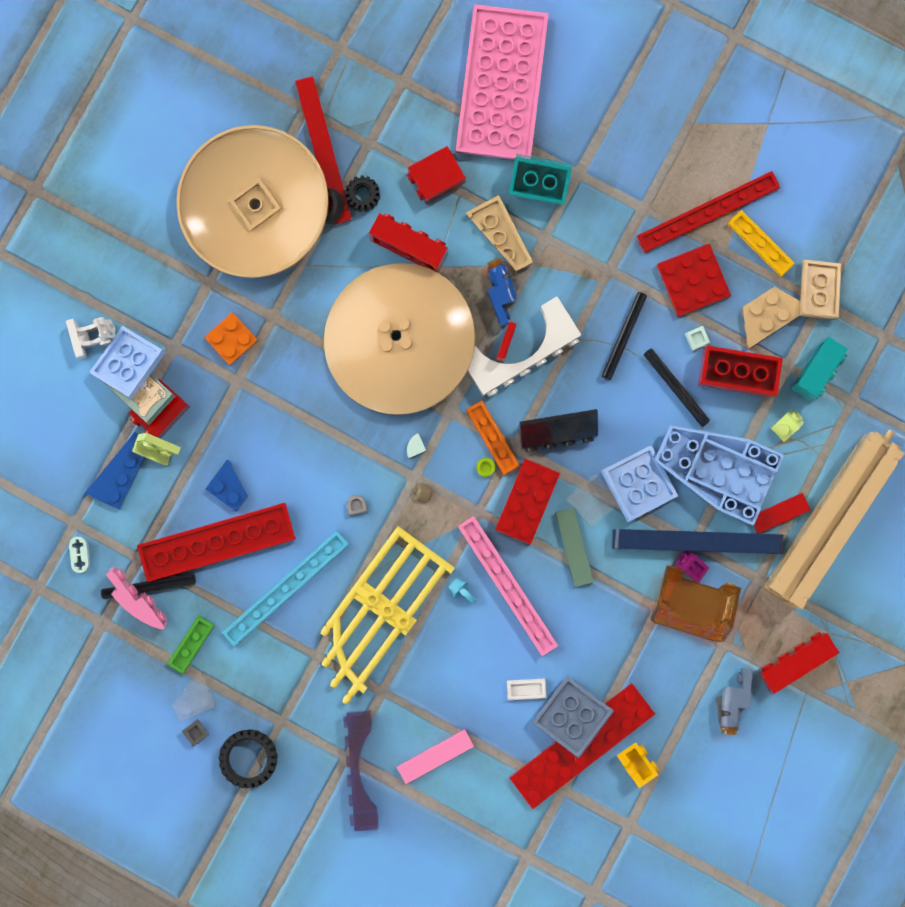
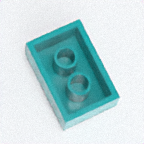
(540, 179)
(820, 369)

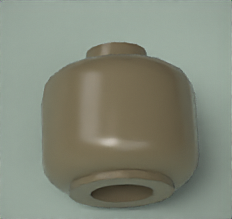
(422, 492)

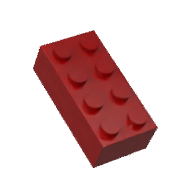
(408, 243)
(740, 371)
(527, 501)

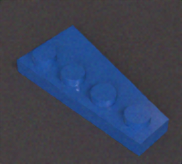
(118, 476)

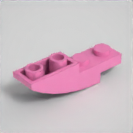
(139, 606)

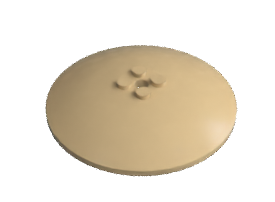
(218, 195)
(423, 363)

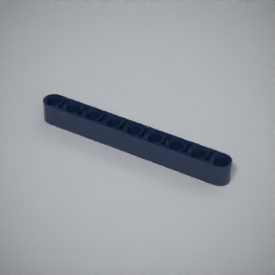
(697, 541)

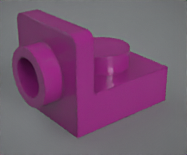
(692, 566)

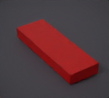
(781, 513)

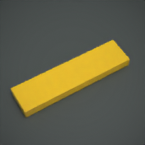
(760, 243)

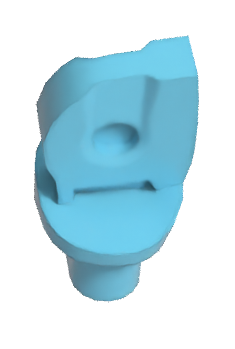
(459, 588)

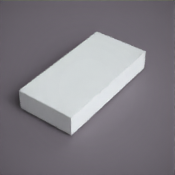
(526, 689)

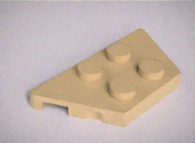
(768, 314)

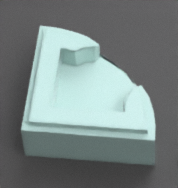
(415, 446)

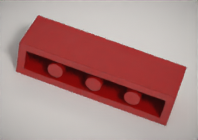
(799, 662)

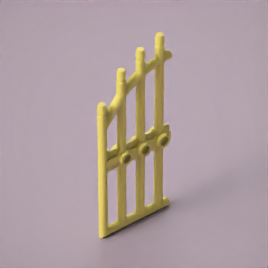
(386, 610)

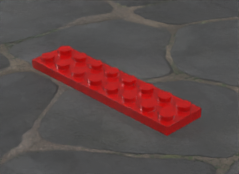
(216, 542)
(558, 766)

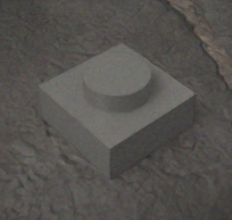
(195, 732)

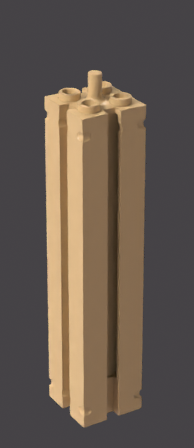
(834, 519)

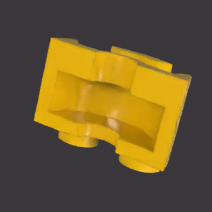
(637, 764)

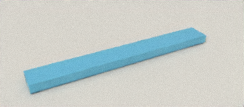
(285, 588)

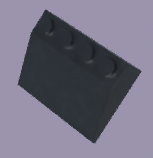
(558, 429)

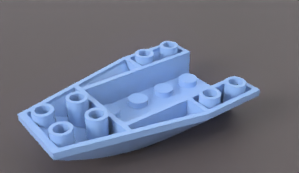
(721, 469)

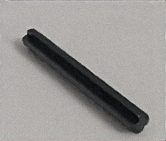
(624, 336)
(676, 387)
(155, 585)

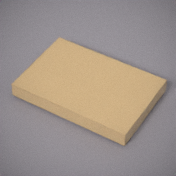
(820, 289)

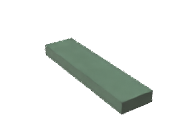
(574, 547)

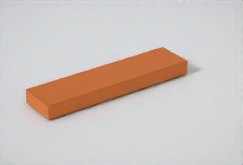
(492, 438)

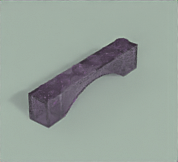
(364, 810)

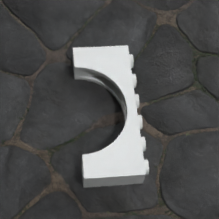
(559, 333)

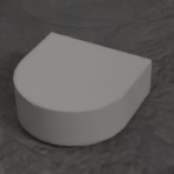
(356, 505)

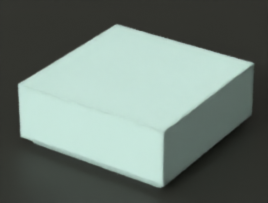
(697, 338)

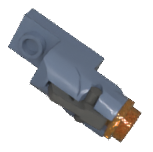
(732, 700)

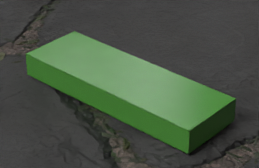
(191, 644)

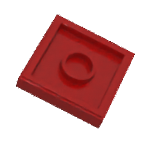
(506, 342)

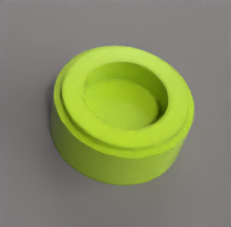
(485, 467)

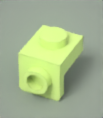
(788, 425)

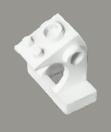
(80, 337)

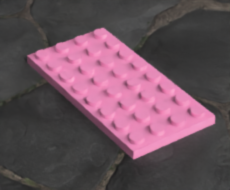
(501, 82)

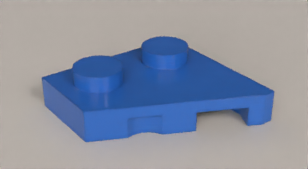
(228, 487)

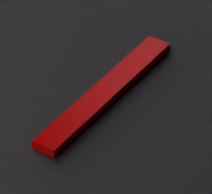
(321, 141)
(708, 212)

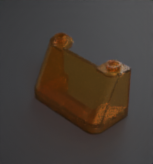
(695, 606)

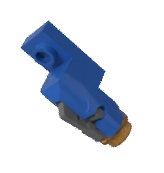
(504, 289)

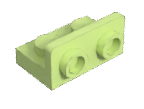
(155, 448)

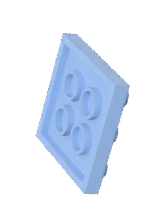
(127, 362)
(639, 483)

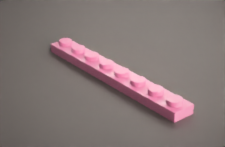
(507, 586)

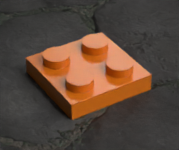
(231, 339)

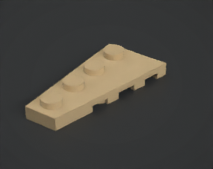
(499, 228)

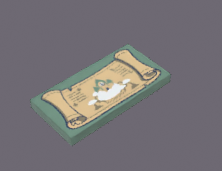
(149, 400)

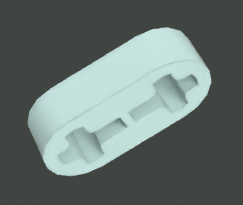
(84, 553)

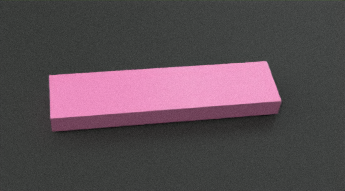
(435, 756)

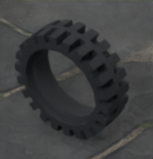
(230, 774)

